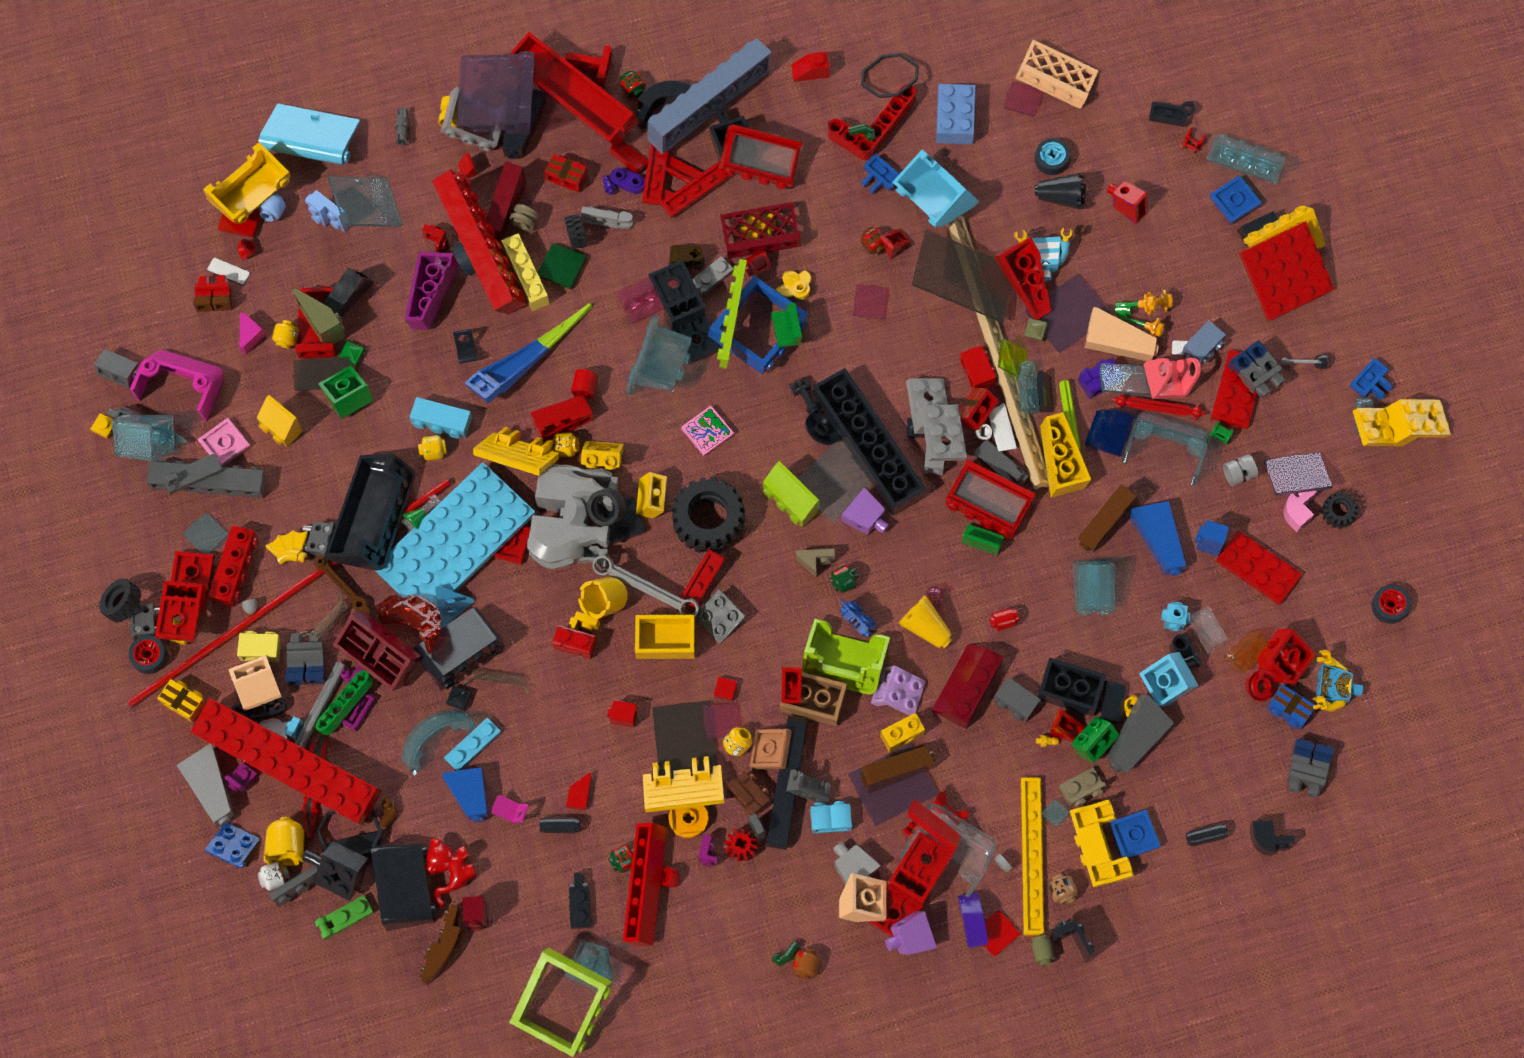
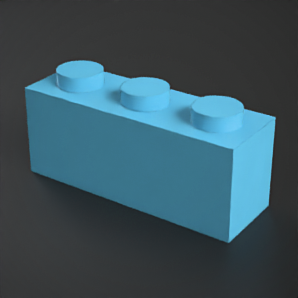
(440, 418)

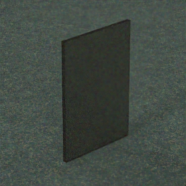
(962, 276)

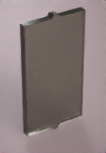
(313, 371)

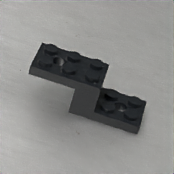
(684, 308)

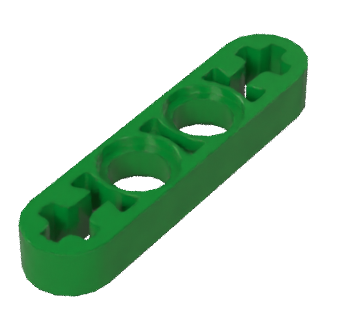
(342, 700)

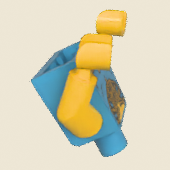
(1334, 684)

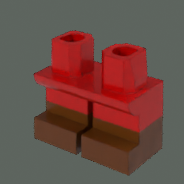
(212, 295)

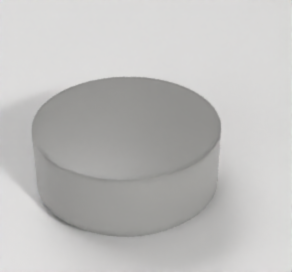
(1002, 863)

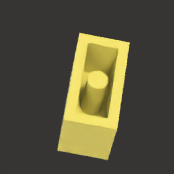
(258, 645)

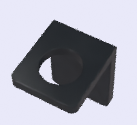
(465, 350)

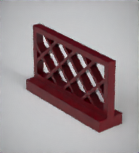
(767, 243)

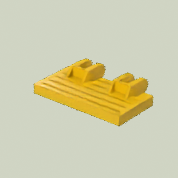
(505, 449)
(684, 789)

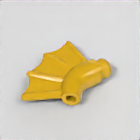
(289, 547)

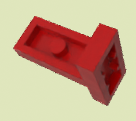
(593, 64)

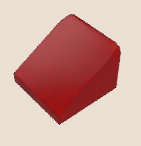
(467, 166)

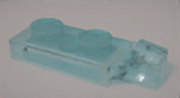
(1028, 388)

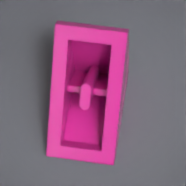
(250, 334)

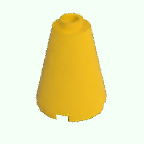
(927, 623)

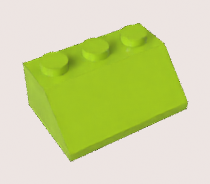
(790, 495)

